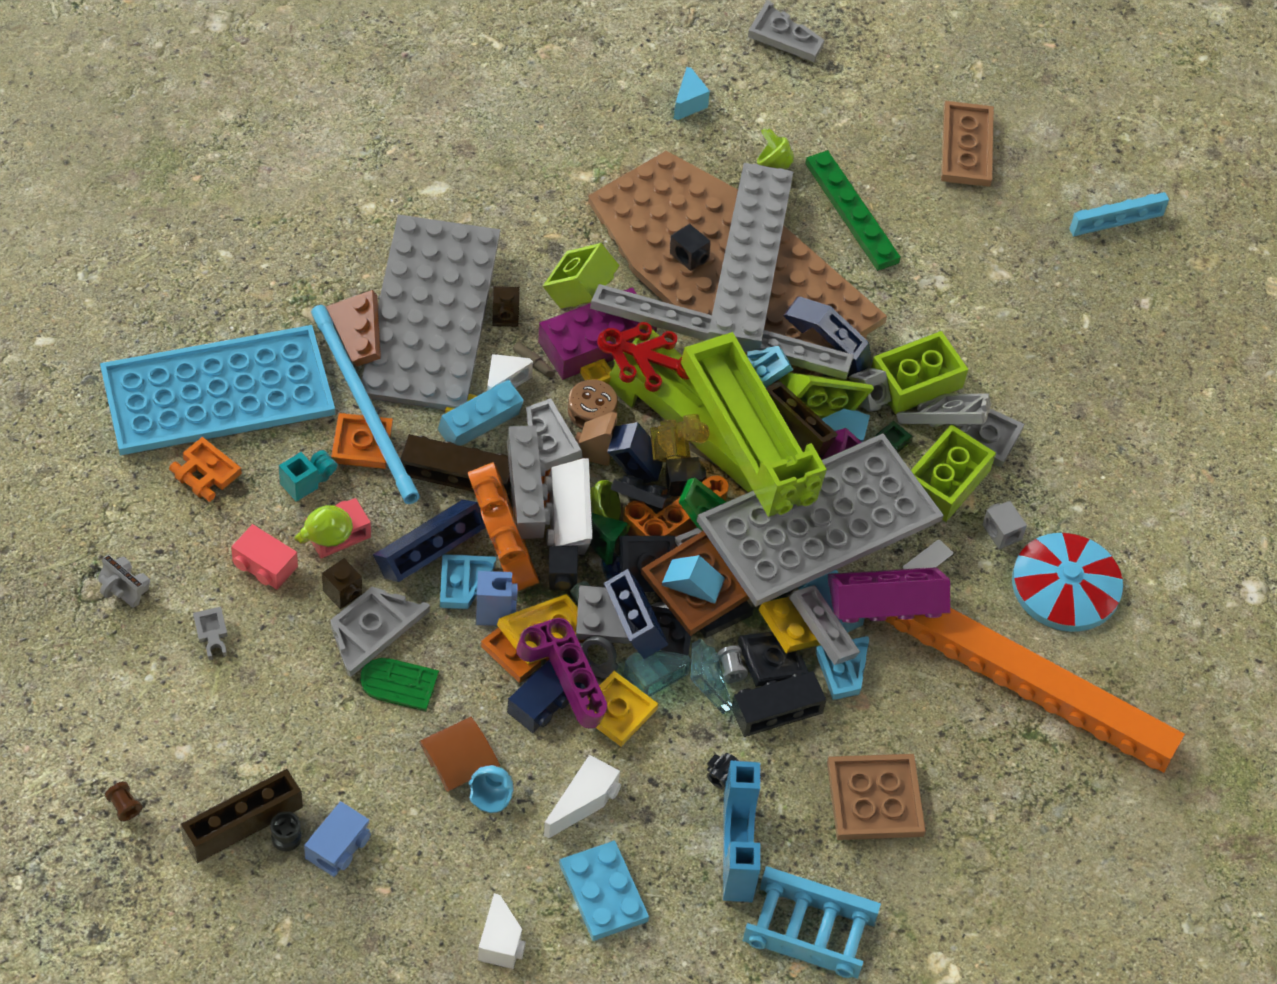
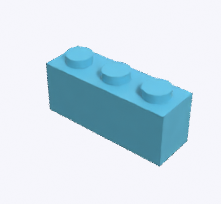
(481, 414)

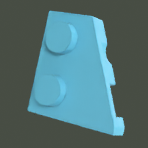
(769, 364)
(460, 579)
(846, 677)

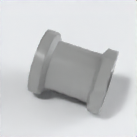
(732, 664)

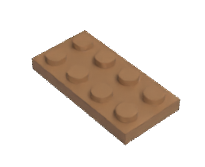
(967, 143)

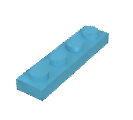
(1119, 214)

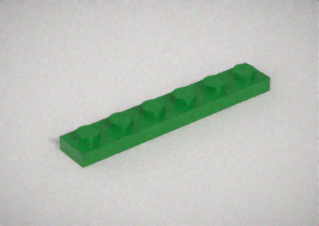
(852, 210)

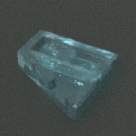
(708, 675)

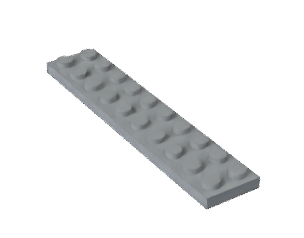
(751, 254)

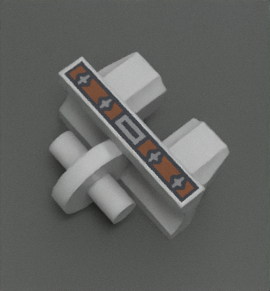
(120, 582)

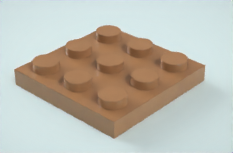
(875, 796)

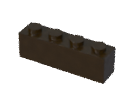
(448, 463)
(241, 815)

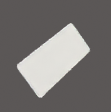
(930, 557)

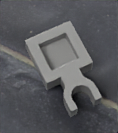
(211, 628)

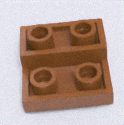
(458, 752)

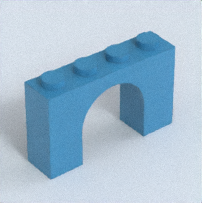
(740, 852)

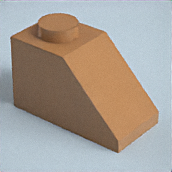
(596, 438)

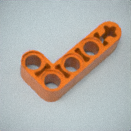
(661, 523)

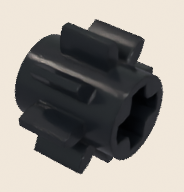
(719, 769)

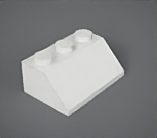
(569, 505)

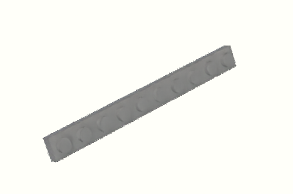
(697, 325)

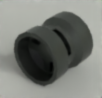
(283, 825)

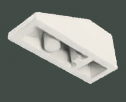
(584, 795)

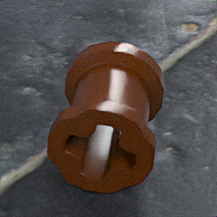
(123, 801)

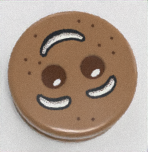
(591, 400)

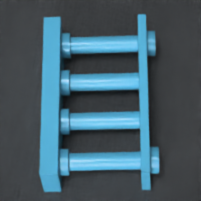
(806, 894)

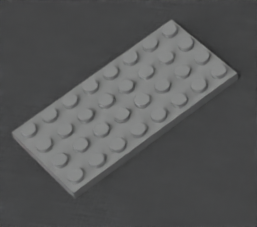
(431, 312)
(861, 508)

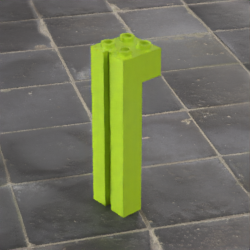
(672, 402)
(753, 426)

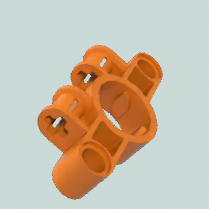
(500, 525)

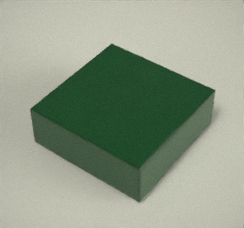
(896, 435)

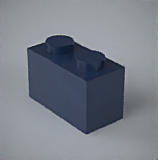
(633, 452)

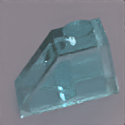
(656, 671)

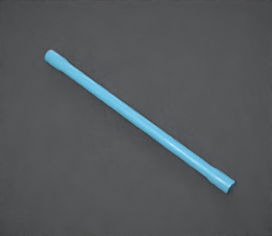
(403, 480)

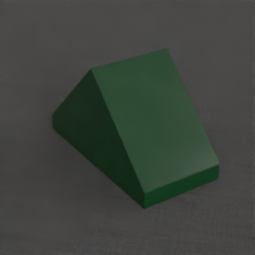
(606, 536)

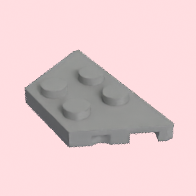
(949, 409)
(372, 625)

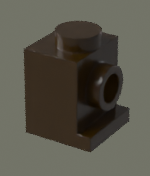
(505, 306)

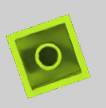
(579, 275)

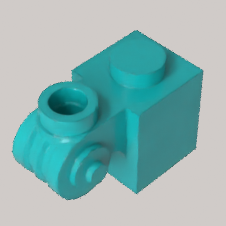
(302, 476)

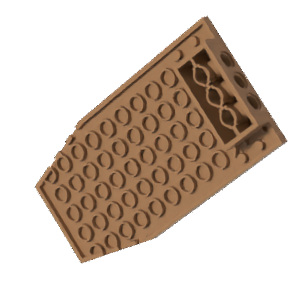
(671, 193)

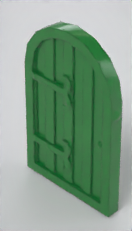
(399, 682)

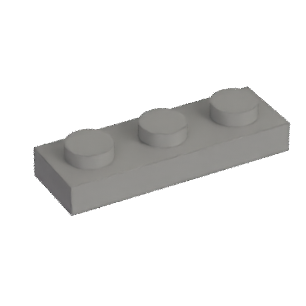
(824, 624)

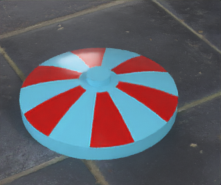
(1067, 582)

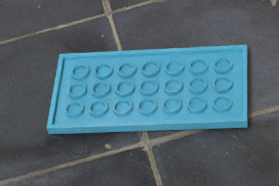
(216, 389)

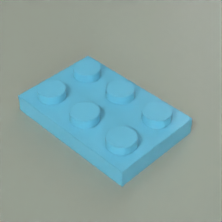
(604, 890)

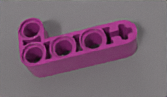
(567, 673)

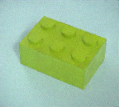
(921, 371)
(953, 469)

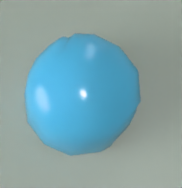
(491, 789)

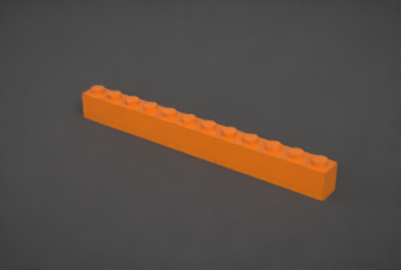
(1047, 685)

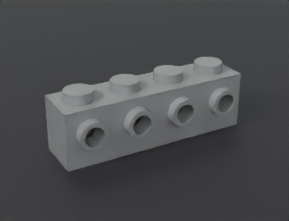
(526, 481)

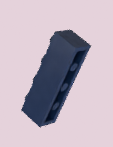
(430, 540)

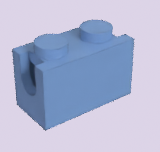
(495, 597)
(337, 839)

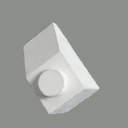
(501, 936)

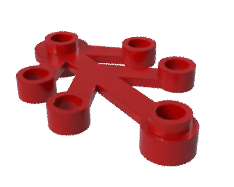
(642, 353)

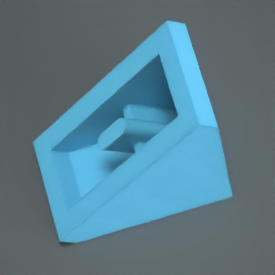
(692, 95)
(694, 577)

